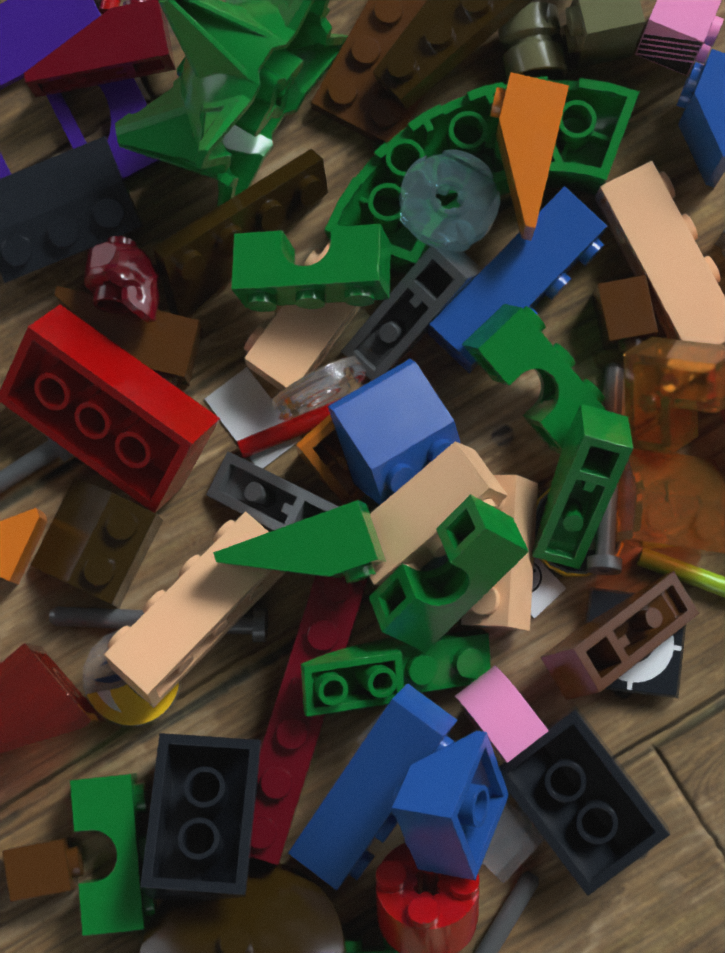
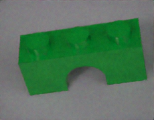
(351, 271)
(514, 344)
(426, 604)
(114, 808)

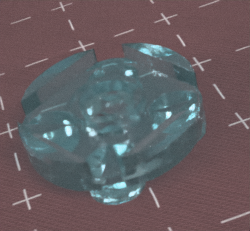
(452, 227)

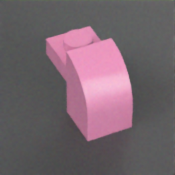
(502, 712)

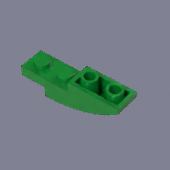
(379, 669)

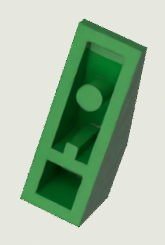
(583, 484)
(325, 545)

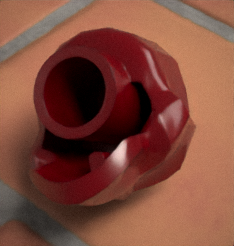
(123, 278)

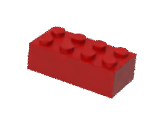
(106, 407)

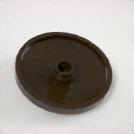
(278, 915)

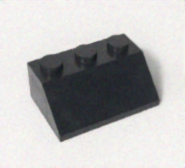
(62, 208)
(583, 801)
(201, 818)

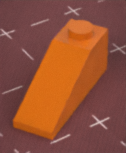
(526, 139)

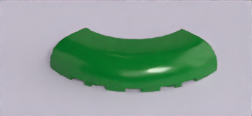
(581, 159)

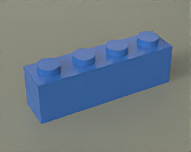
(522, 272)
(360, 800)

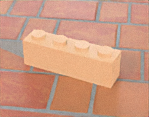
(664, 249)
(190, 616)

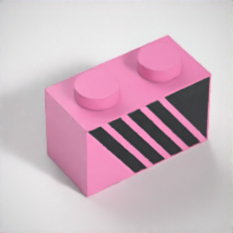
(680, 33)

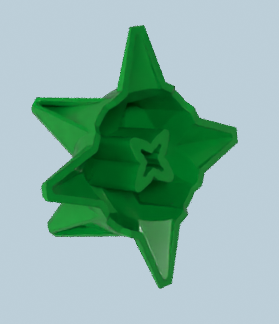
(236, 84)

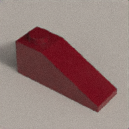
(113, 48)

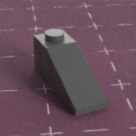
(410, 309)
(264, 494)

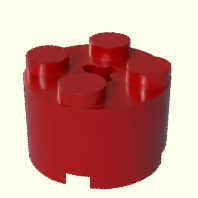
(424, 908)

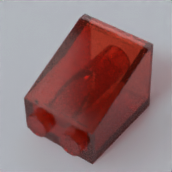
(39, 702)

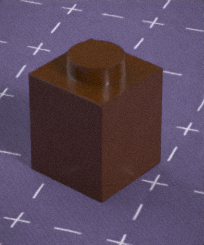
(624, 313)
(42, 868)

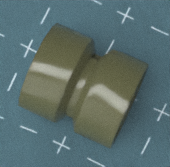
(532, 43)

